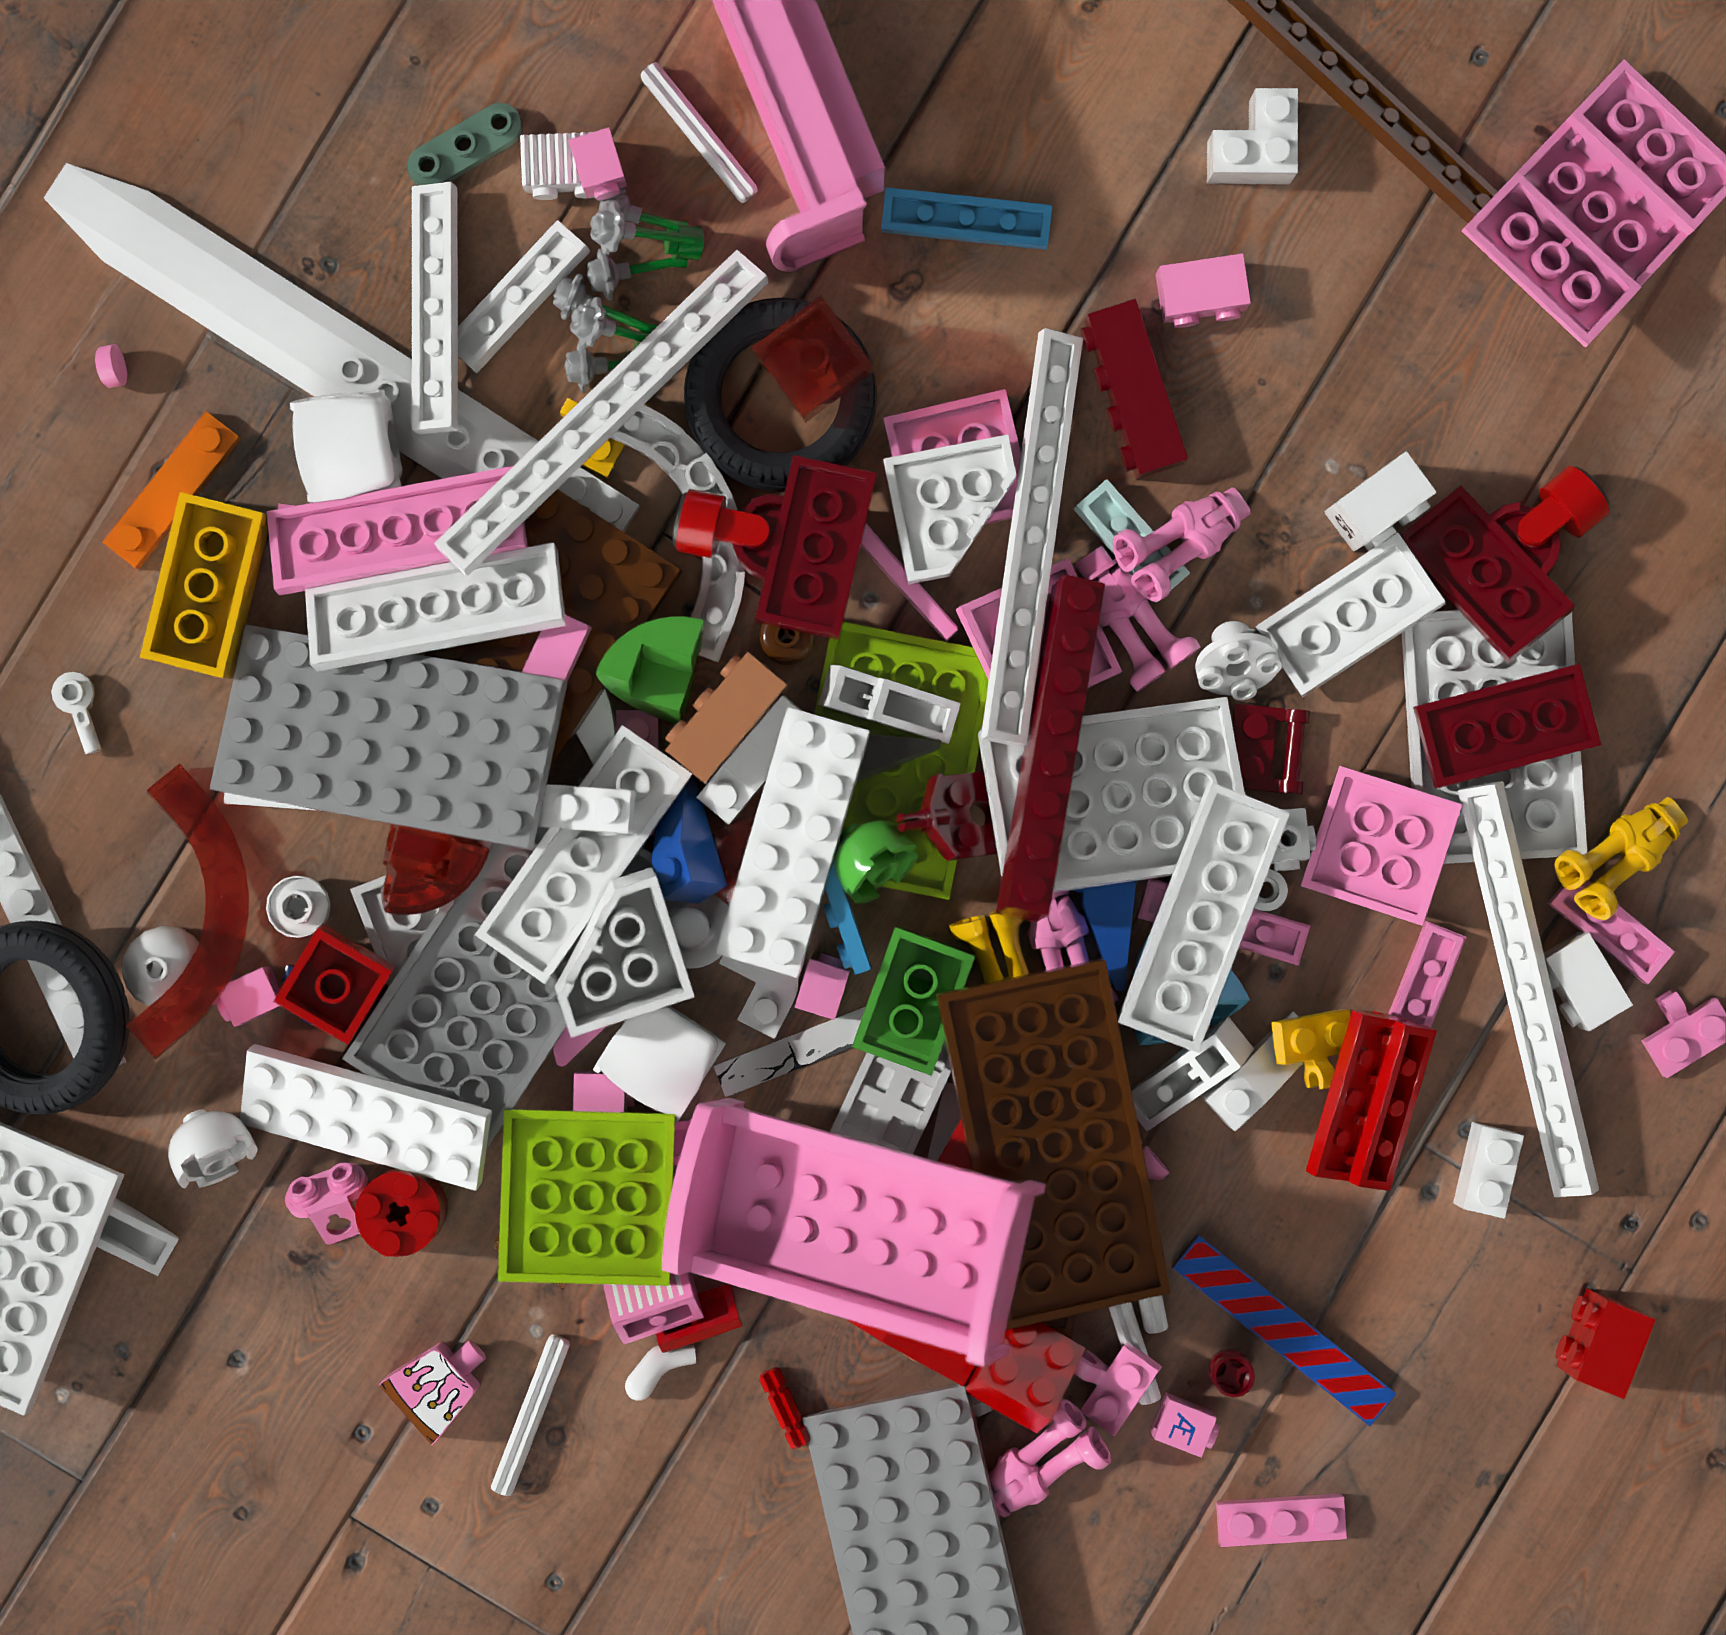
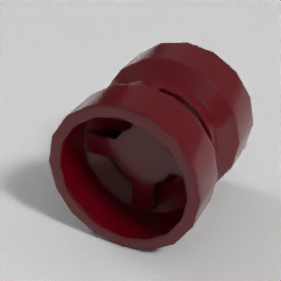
(1234, 1380)

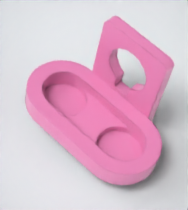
(328, 1195)

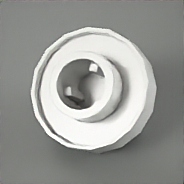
(298, 906)

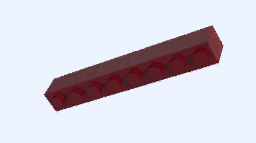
(1050, 749)

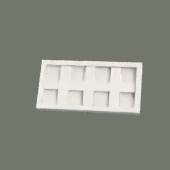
(891, 1102)

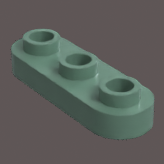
(484, 139)

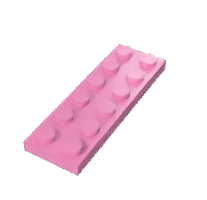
(373, 531)

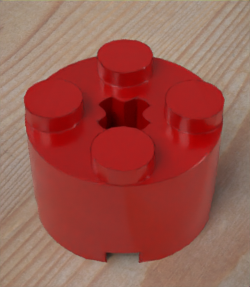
(396, 1235)

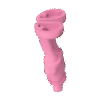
(1199, 525)
(1123, 601)
(1061, 930)
(1021, 1482)

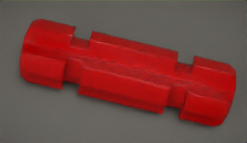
(784, 1407)

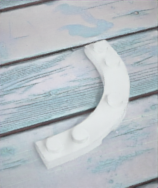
(692, 469)

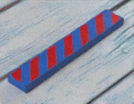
(1283, 1330)

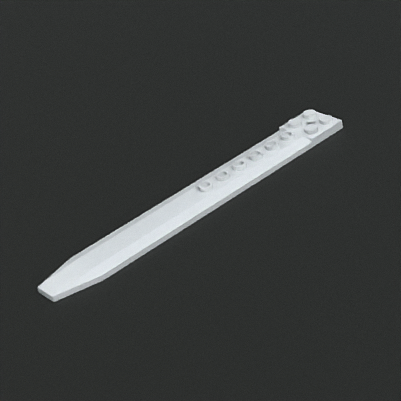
(289, 327)

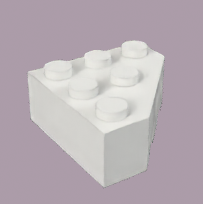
(623, 959)

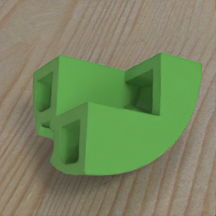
(655, 666)

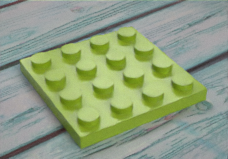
(585, 1196)

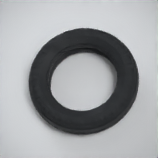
(716, 437)
(103, 1011)

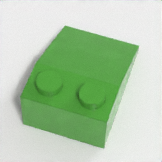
(903, 1008)

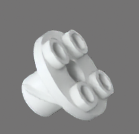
(1237, 661)
(698, 929)

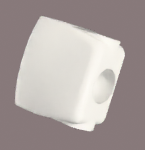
(346, 444)
(660, 1059)

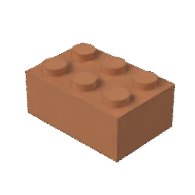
(725, 716)

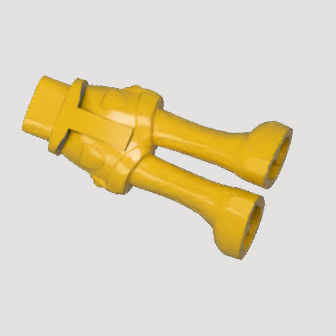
(1640, 840)
(976, 934)

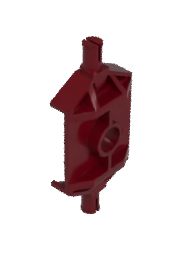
(947, 816)

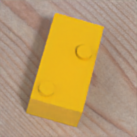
(205, 586)

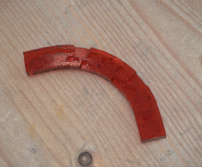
(224, 917)

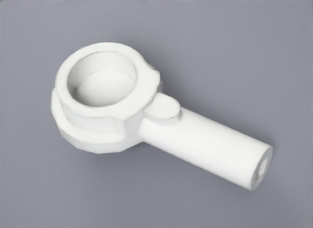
(74, 695)

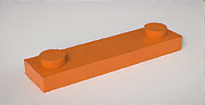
(184, 471)

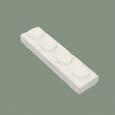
(518, 295)

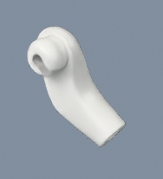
(653, 1366)

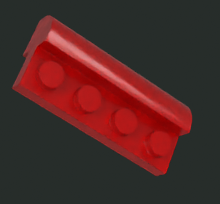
(1371, 1099)

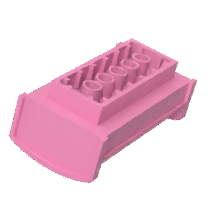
(809, 122)
(848, 1228)

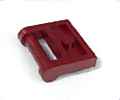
(1254, 740)

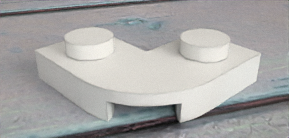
(769, 998)

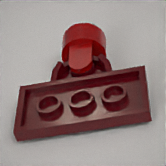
(794, 542)
(1501, 561)

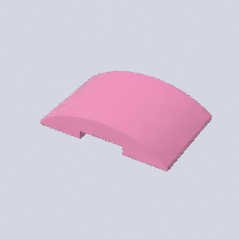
(1602, 203)

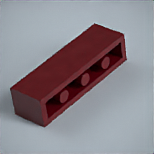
(1134, 389)

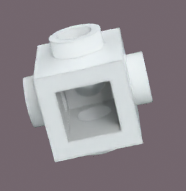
(1301, 842)

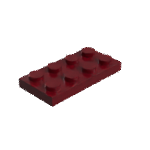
(1507, 726)

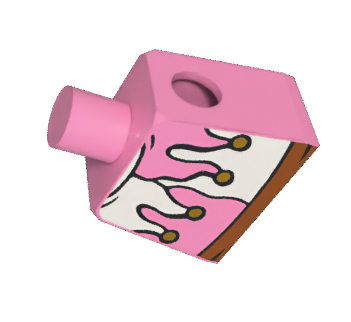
(435, 1386)

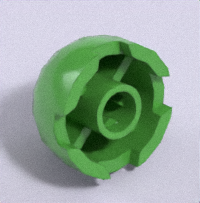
(871, 857)

